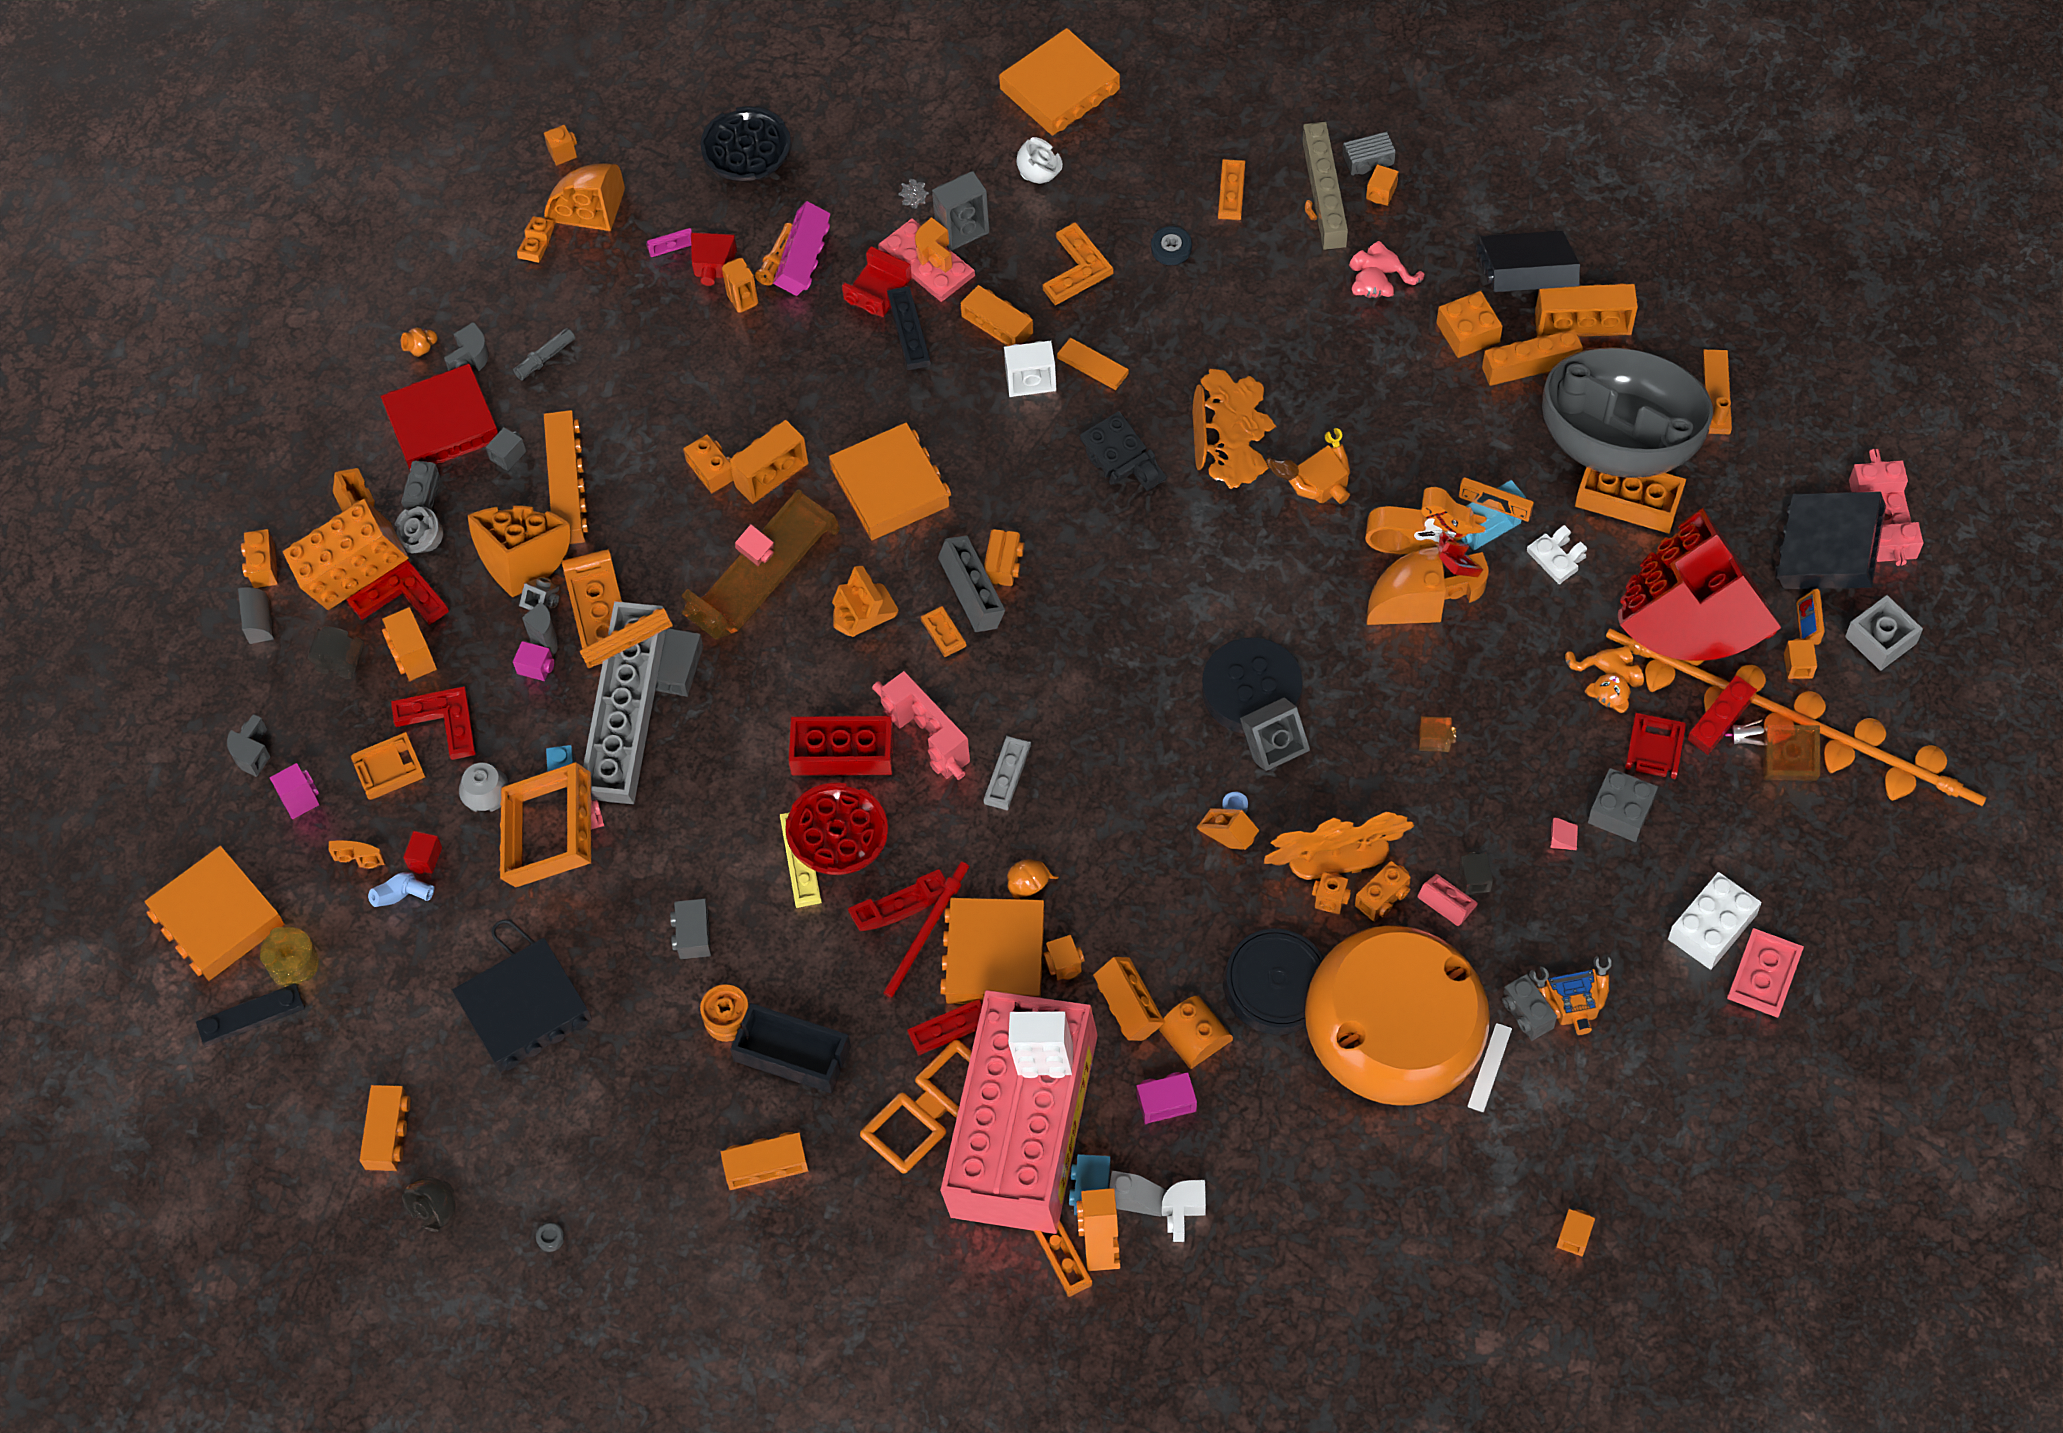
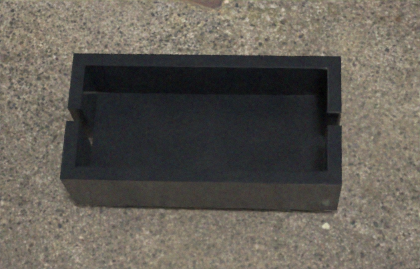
(791, 1048)

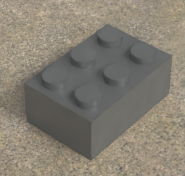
(962, 209)

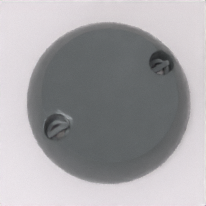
(1626, 411)

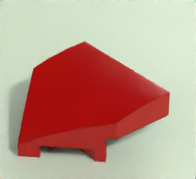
(1454, 557)

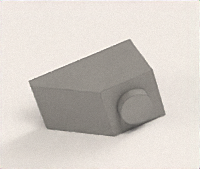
(1137, 1194)

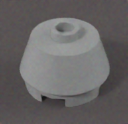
(419, 530)
(482, 787)

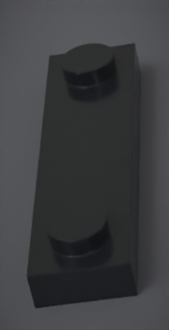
(908, 328)
(250, 1015)

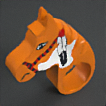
(1408, 530)

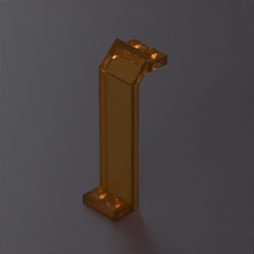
(747, 585)

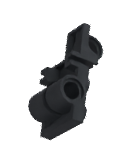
(1121, 452)

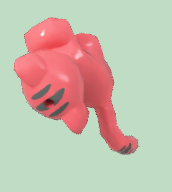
(1373, 264)

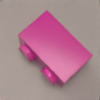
(295, 790)
(1166, 1097)

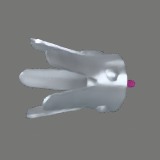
(1740, 731)

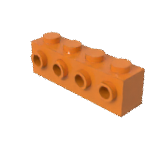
(1529, 356)

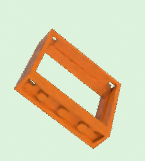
(578, 853)

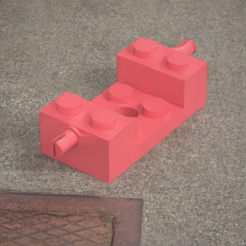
(1899, 535)
(906, 702)

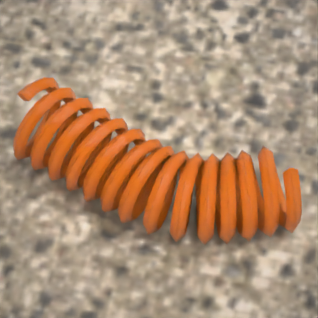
(1308, 206)

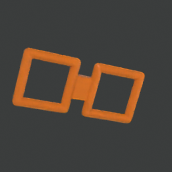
(926, 1109)

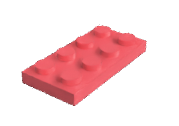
(937, 282)

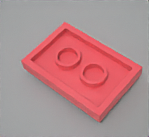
(1765, 972)

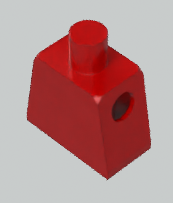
(710, 255)

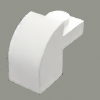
(1182, 1200)

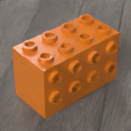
(345, 554)

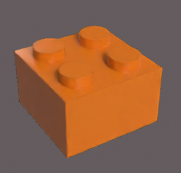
(1469, 324)
(407, 644)

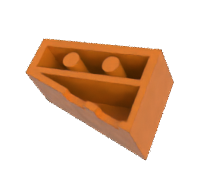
(1099, 1227)

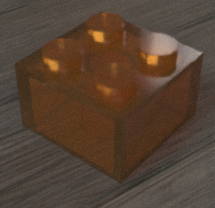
(1792, 752)

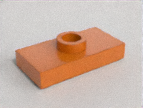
(943, 631)

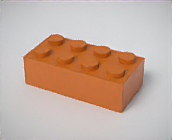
(1587, 309)
(1640, 501)

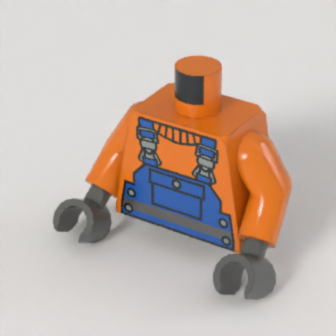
(1575, 995)

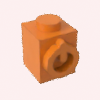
(1063, 958)

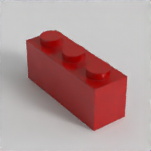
(1722, 714)

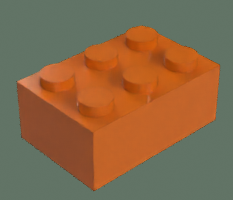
(769, 461)

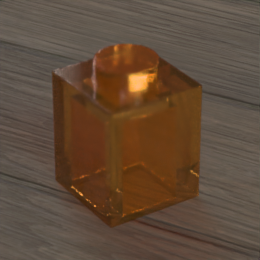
(1436, 734)

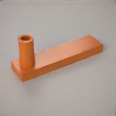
(1717, 385)

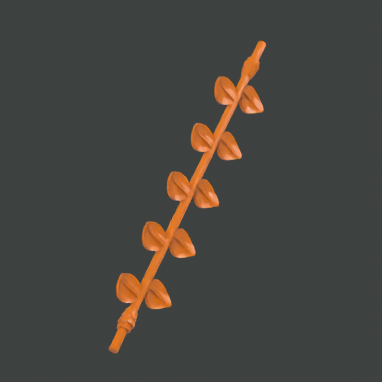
(1807, 708)

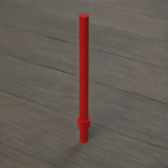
(950, 887)

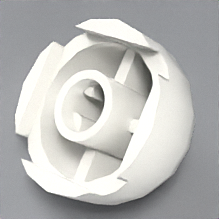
(1037, 161)

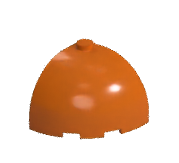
(587, 197)
(519, 544)
(1409, 590)

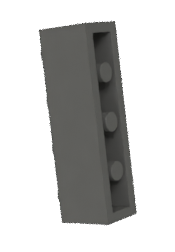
(971, 583)

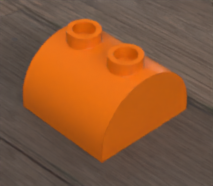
(1194, 1031)

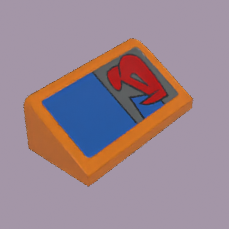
(1811, 617)

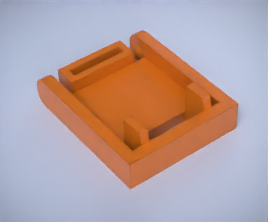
(383, 766)

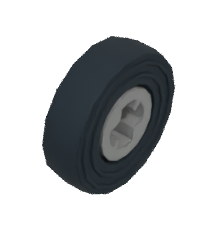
(1172, 236)

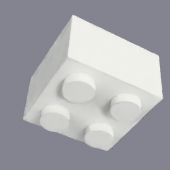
(1030, 368)

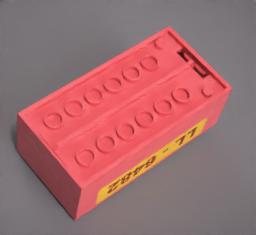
(1016, 1131)

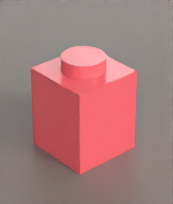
(755, 545)

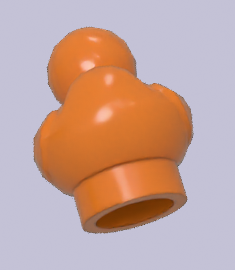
(418, 341)

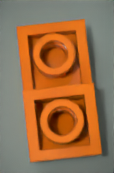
(536, 239)
(365, 855)

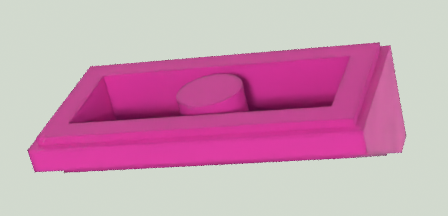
(669, 242)

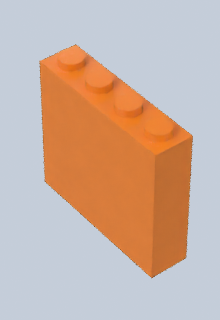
(1059, 81)
(890, 481)
(213, 914)
(992, 948)

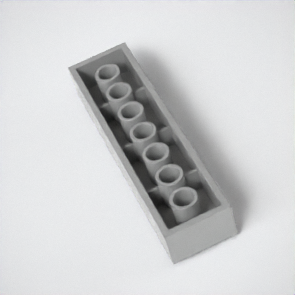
(623, 711)

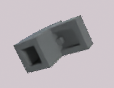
(471, 349)
(245, 747)

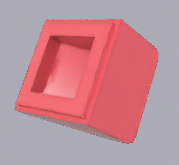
(1563, 834)

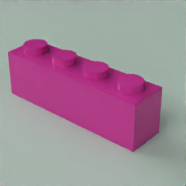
(802, 249)

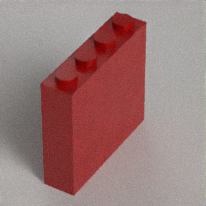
(440, 417)

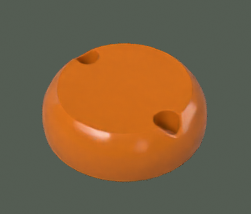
(1403, 1008)

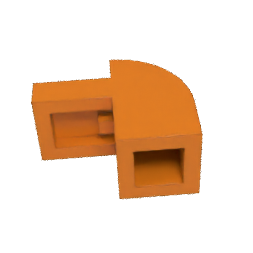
(931, 244)
(1466, 585)

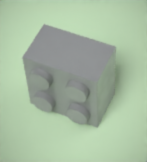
(1883, 632)

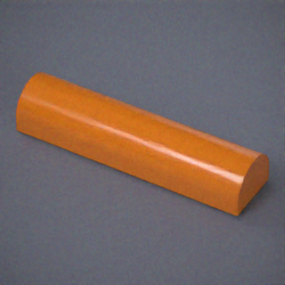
(1071, 1262)

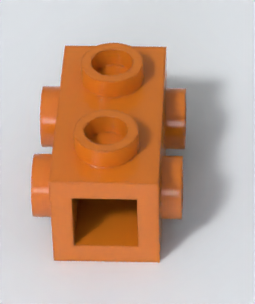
(1383, 891)

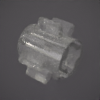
(909, 197)

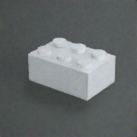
(1714, 920)
(1041, 1044)

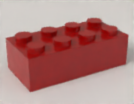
(841, 745)

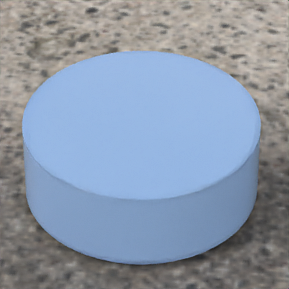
(1236, 801)

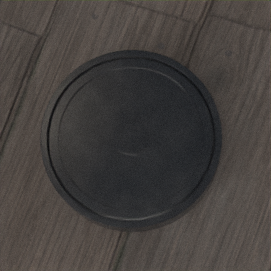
(1247, 678)
(1270, 980)

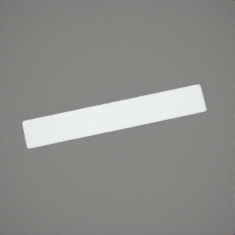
(1489, 1067)

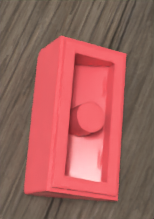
(1447, 899)

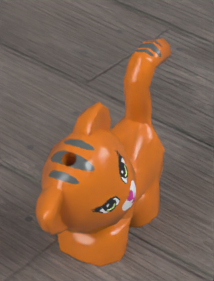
(1612, 687)

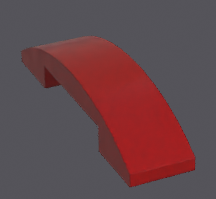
(899, 905)

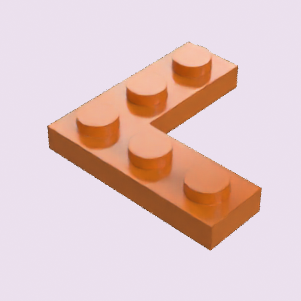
(1090, 269)

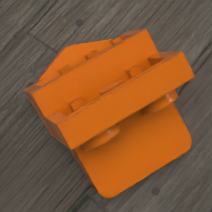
(861, 604)

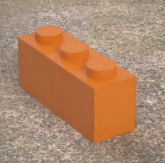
(996, 317)
(1128, 998)
(384, 1128)
(764, 1160)

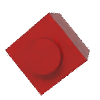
(422, 852)

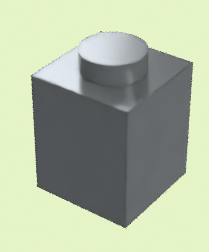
(506, 448)

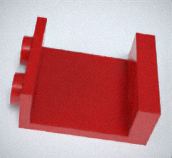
(880, 274)

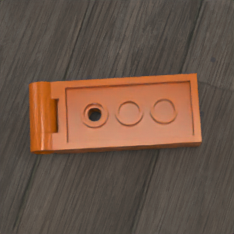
(592, 593)

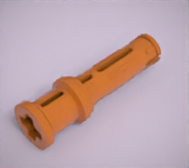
(769, 268)

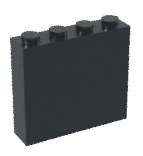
(1528, 261)
(1831, 540)
(522, 1005)

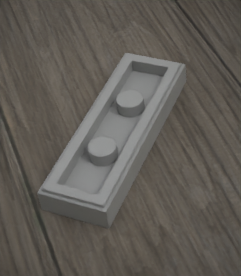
(1007, 773)

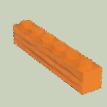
(625, 638)

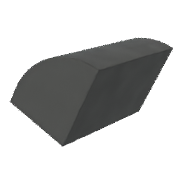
(255, 615)
(541, 628)

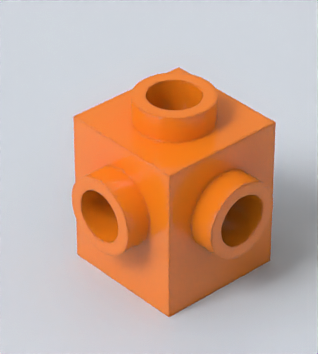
(1331, 892)

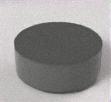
(550, 1237)

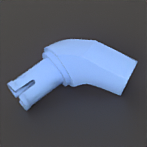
(398, 888)

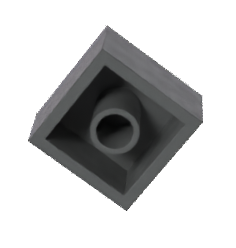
(1275, 734)
(1622, 804)

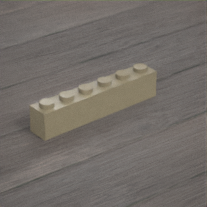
(1324, 186)

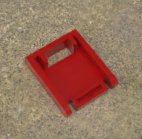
(1655, 752)

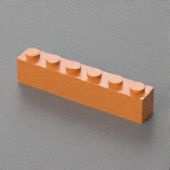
(565, 471)

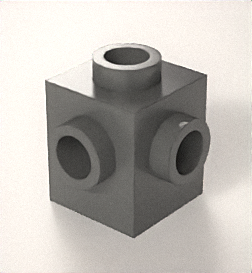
(539, 591)

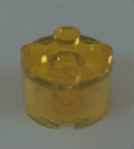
(289, 956)

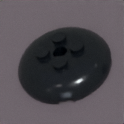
(745, 144)

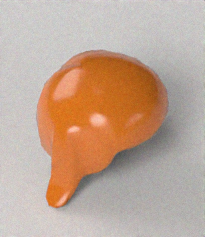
(1027, 878)

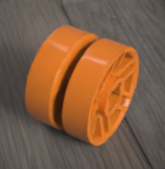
(723, 1011)

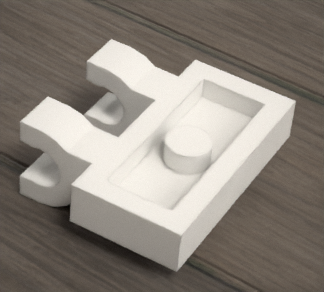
(1553, 558)

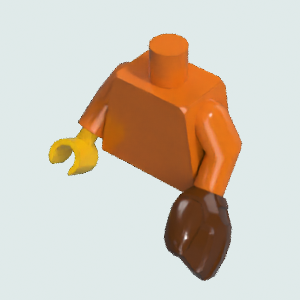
(1319, 476)

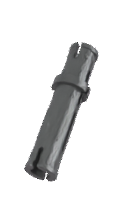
(536, 359)

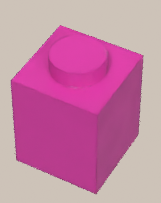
(533, 661)

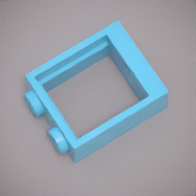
(1496, 522)

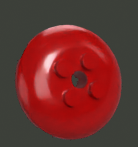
(841, 809)

